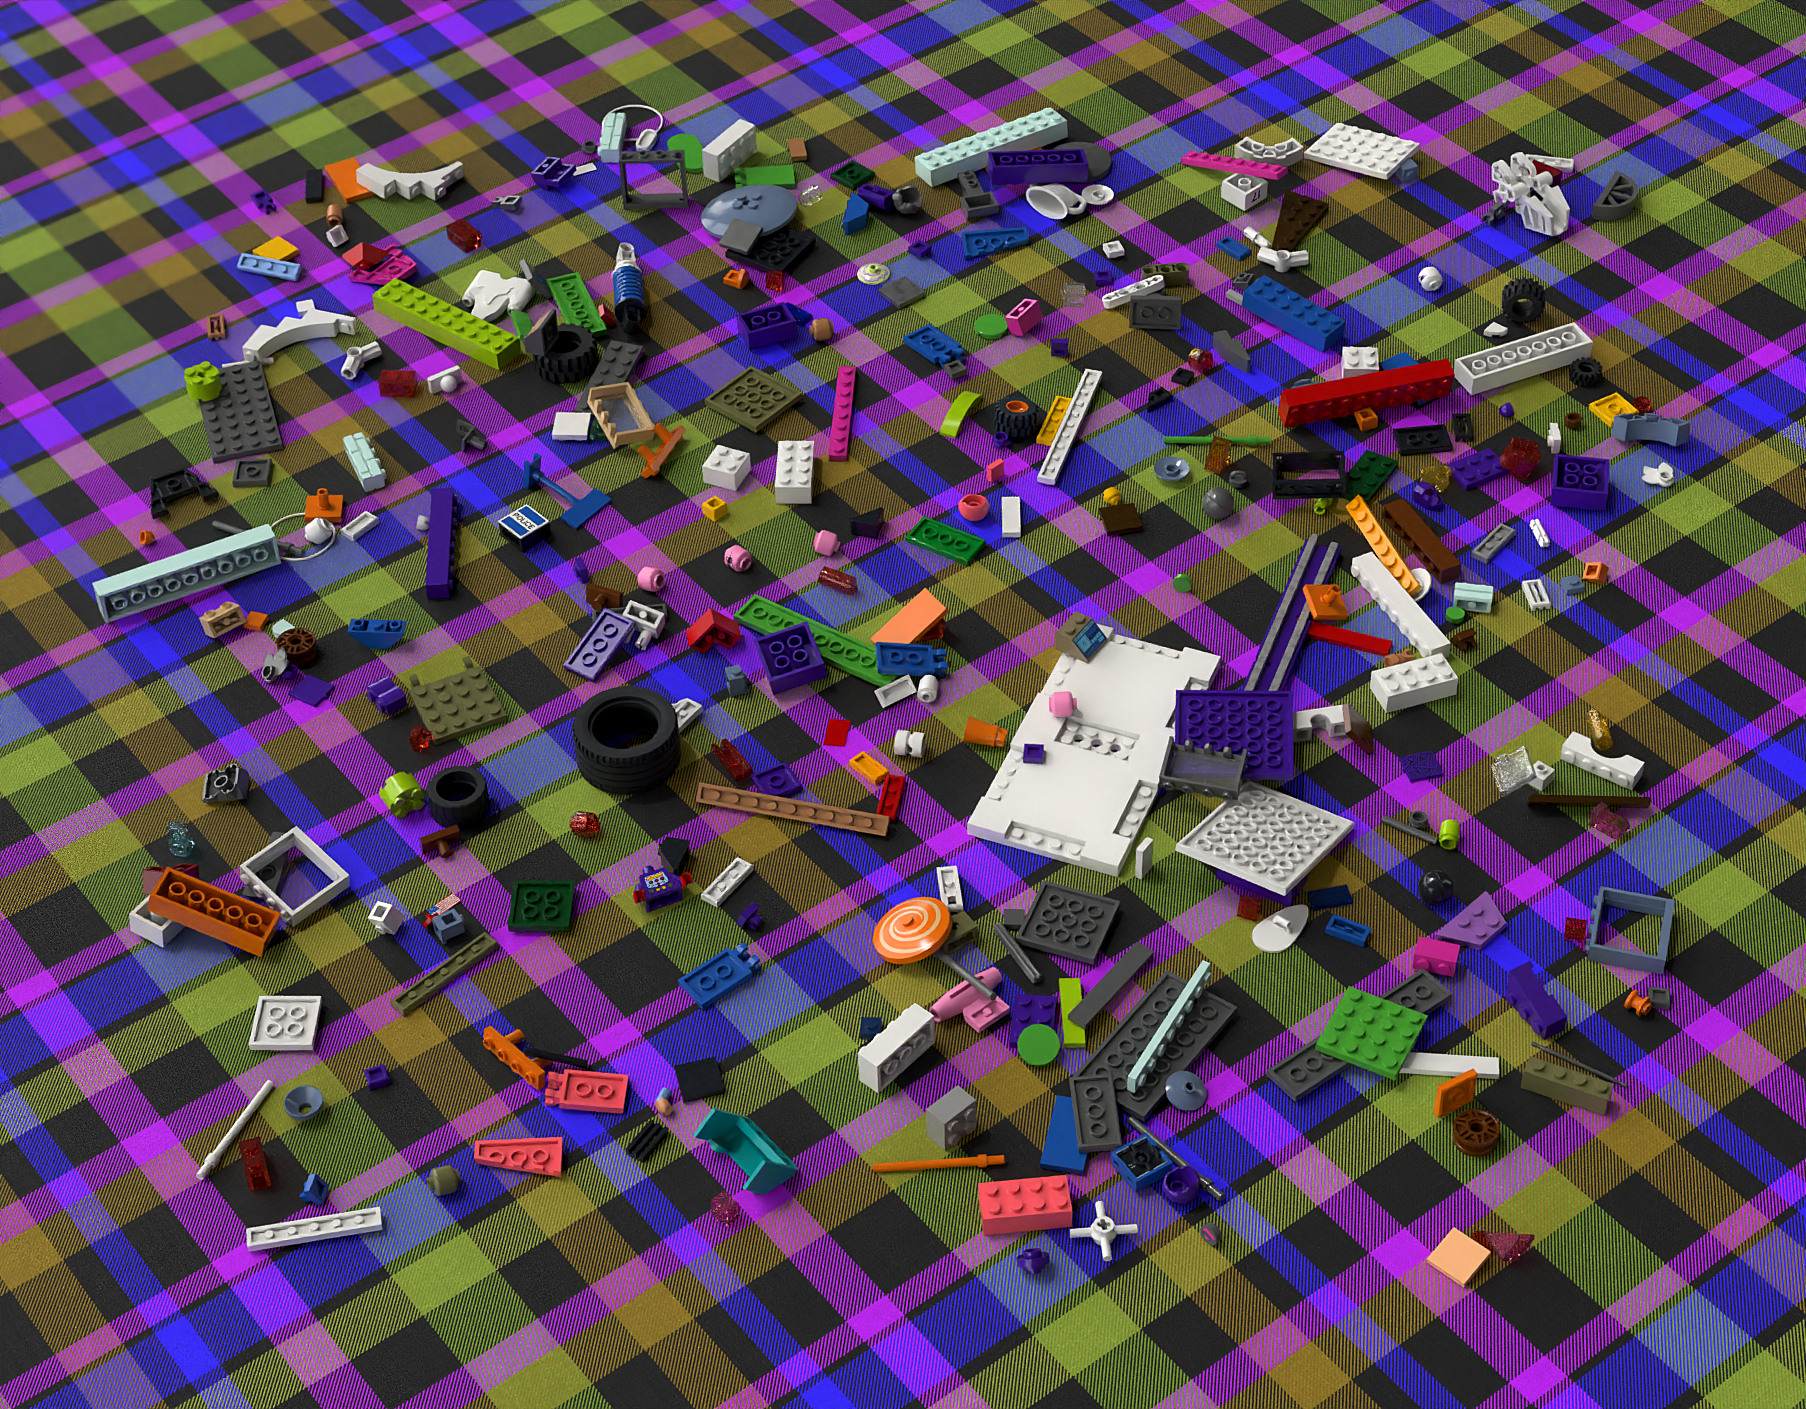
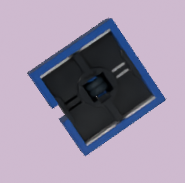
(1141, 1162)

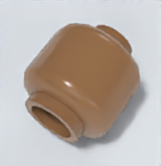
(821, 329)

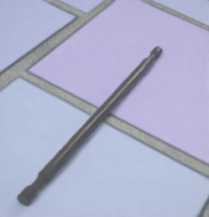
(1579, 1064)

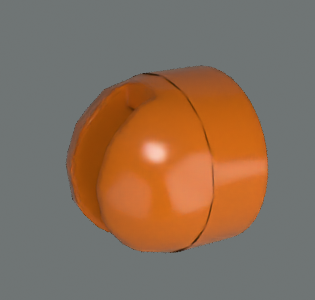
(146, 537)

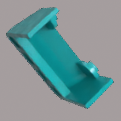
(748, 1148)

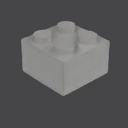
(951, 1118)

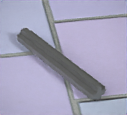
(1017, 953)

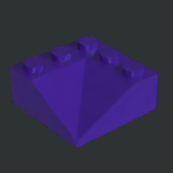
(1579, 482)
(790, 658)

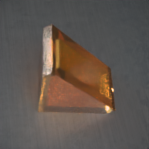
(1218, 455)

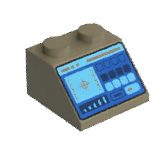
(1080, 637)

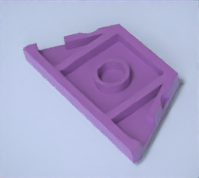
(1475, 924)

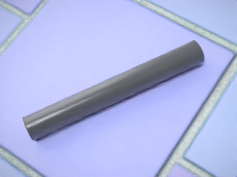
(1410, 830)

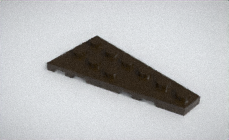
(1296, 220)

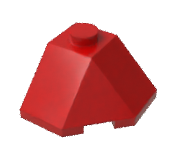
(365, 256)

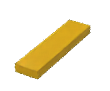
(1053, 420)

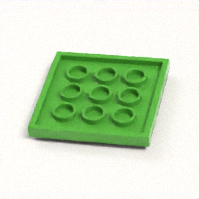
(1371, 1033)

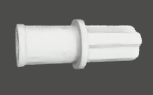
(1256, 237)

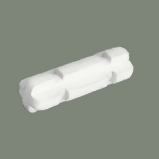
(1539, 533)

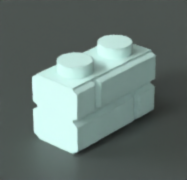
(1473, 597)

